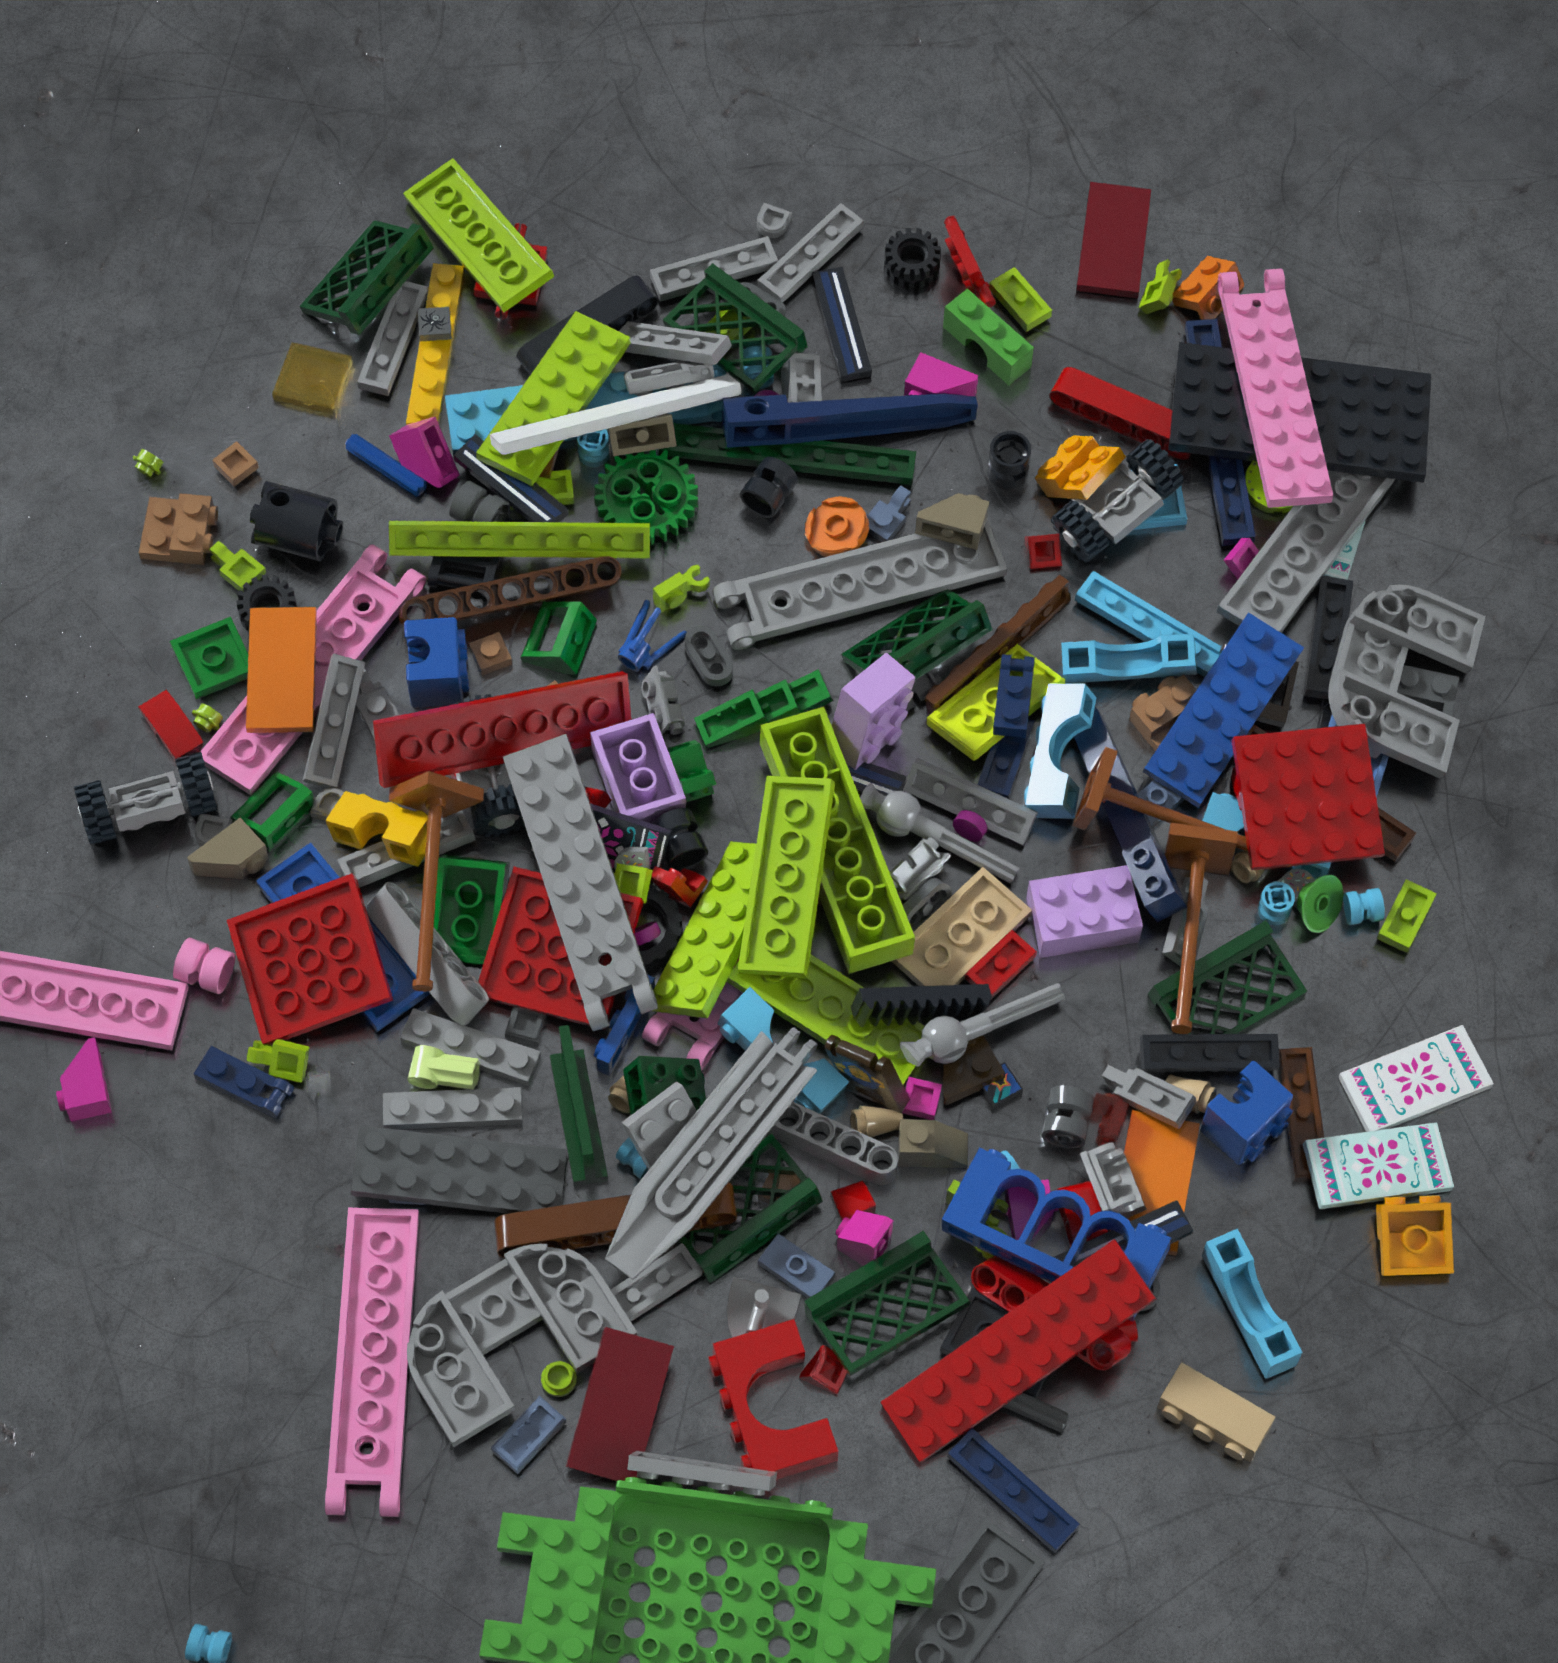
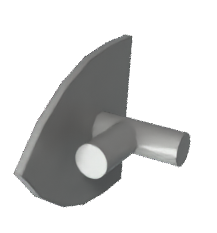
(758, 1306)

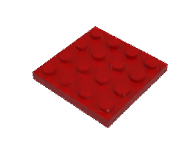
(1307, 796)
(528, 956)
(309, 960)

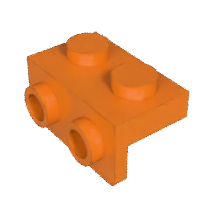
(1200, 288)

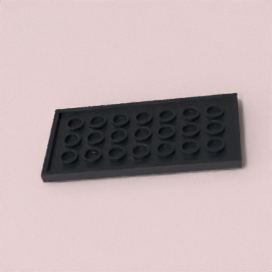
(1365, 415)

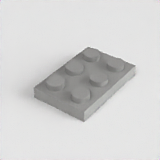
(659, 1122)

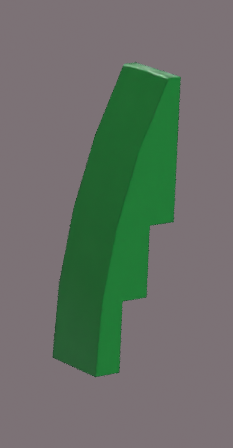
(751, 710)

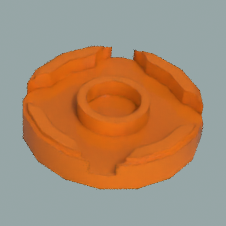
(836, 526)

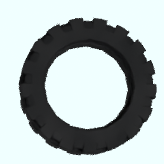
(668, 909)

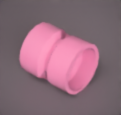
(206, 966)

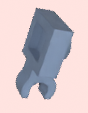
(887, 519)

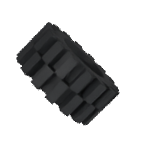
(912, 272)
(260, 591)

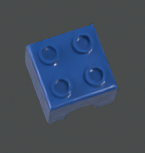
(436, 662)
(1245, 1126)

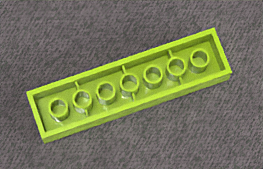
(855, 877)

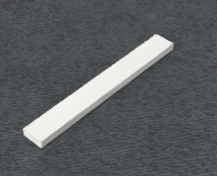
(615, 414)

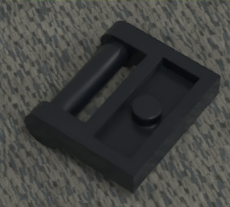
(485, 565)

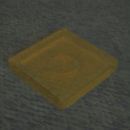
(312, 378)

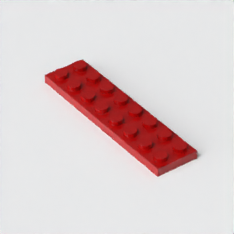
(487, 729)
(1018, 1350)

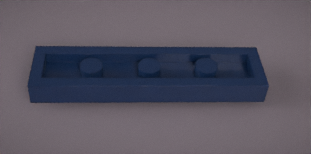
(1013, 1490)

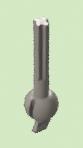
(900, 815)
(946, 1038)

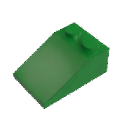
(469, 903)

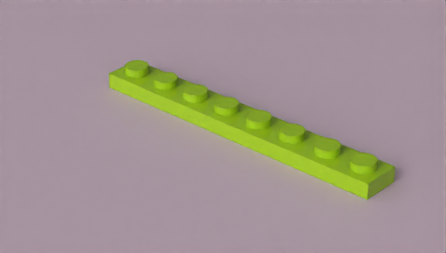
(519, 539)

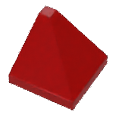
(1043, 551)
(853, 1198)
(824, 1371)

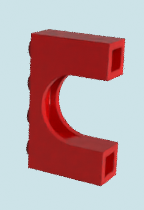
(740, 1364)

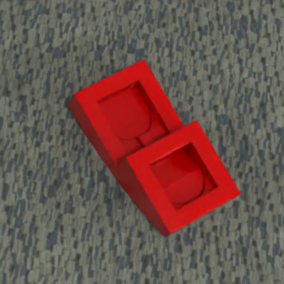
(171, 724)

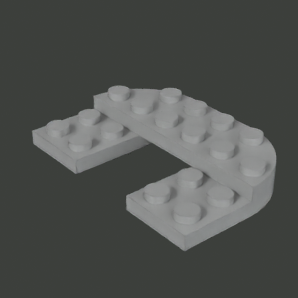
(1372, 663)
(491, 1309)

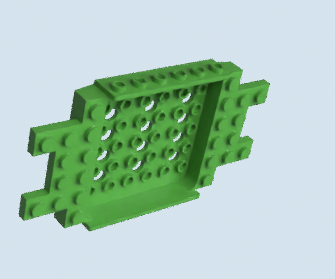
(588, 1565)

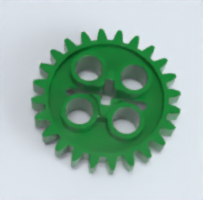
(669, 481)

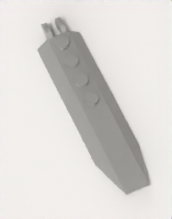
(709, 1150)

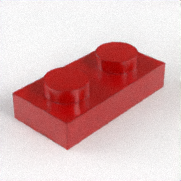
(1002, 963)

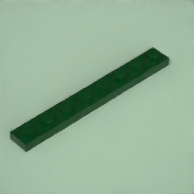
(807, 457)

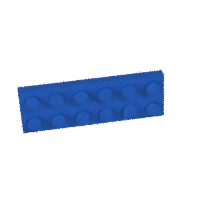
(1223, 708)
(309, 869)

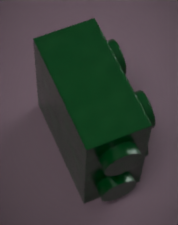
(652, 1075)

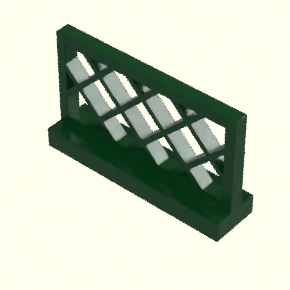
(376, 284)
(758, 315)
(936, 639)
(1220, 961)
(578, 1113)
(764, 1224)
(864, 1284)

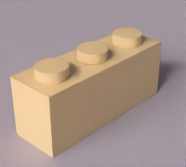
(1215, 1413)

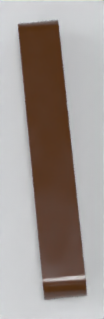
(525, 586)
(589, 1223)

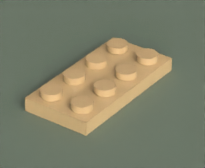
(963, 931)

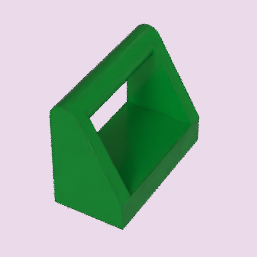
(571, 639)
(285, 817)

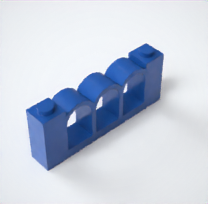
(992, 1175)

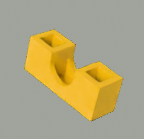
(360, 818)

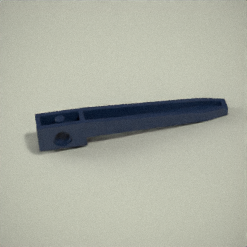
(775, 421)
(1133, 830)

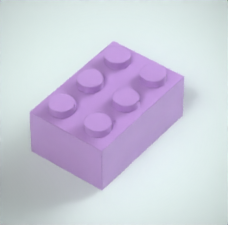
(872, 710)
(637, 769)
(1084, 911)

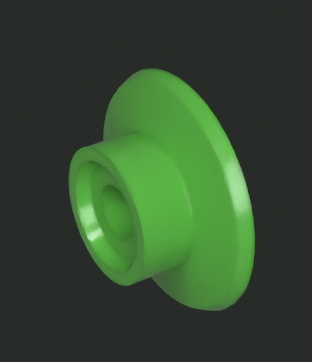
(1320, 902)

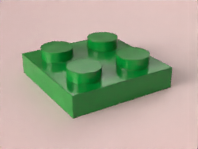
(212, 657)

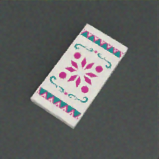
(1416, 1080)

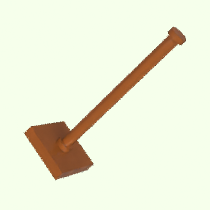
(1099, 790)
(439, 798)
(1199, 851)

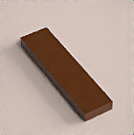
(1305, 1123)

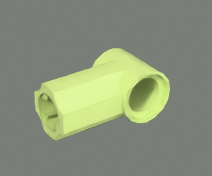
(434, 1068)

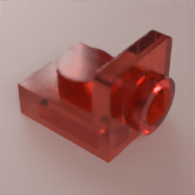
(1114, 1115)

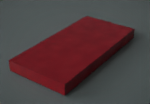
(1114, 240)
(619, 1404)

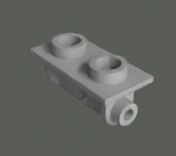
(658, 690)
(926, 864)

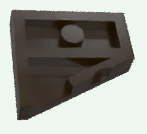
(971, 1071)

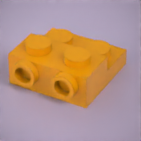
(1078, 468)
(1415, 1236)

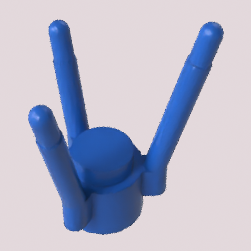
(635, 650)

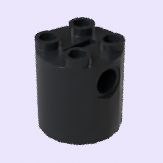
(295, 521)

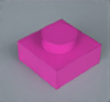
(1241, 556)
(923, 1098)

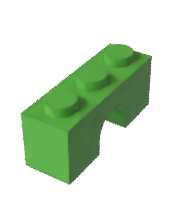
(1005, 349)

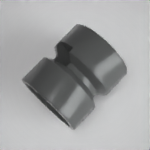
(474, 505)
(1067, 1116)

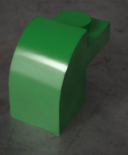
(692, 770)

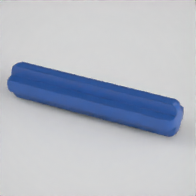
(385, 464)

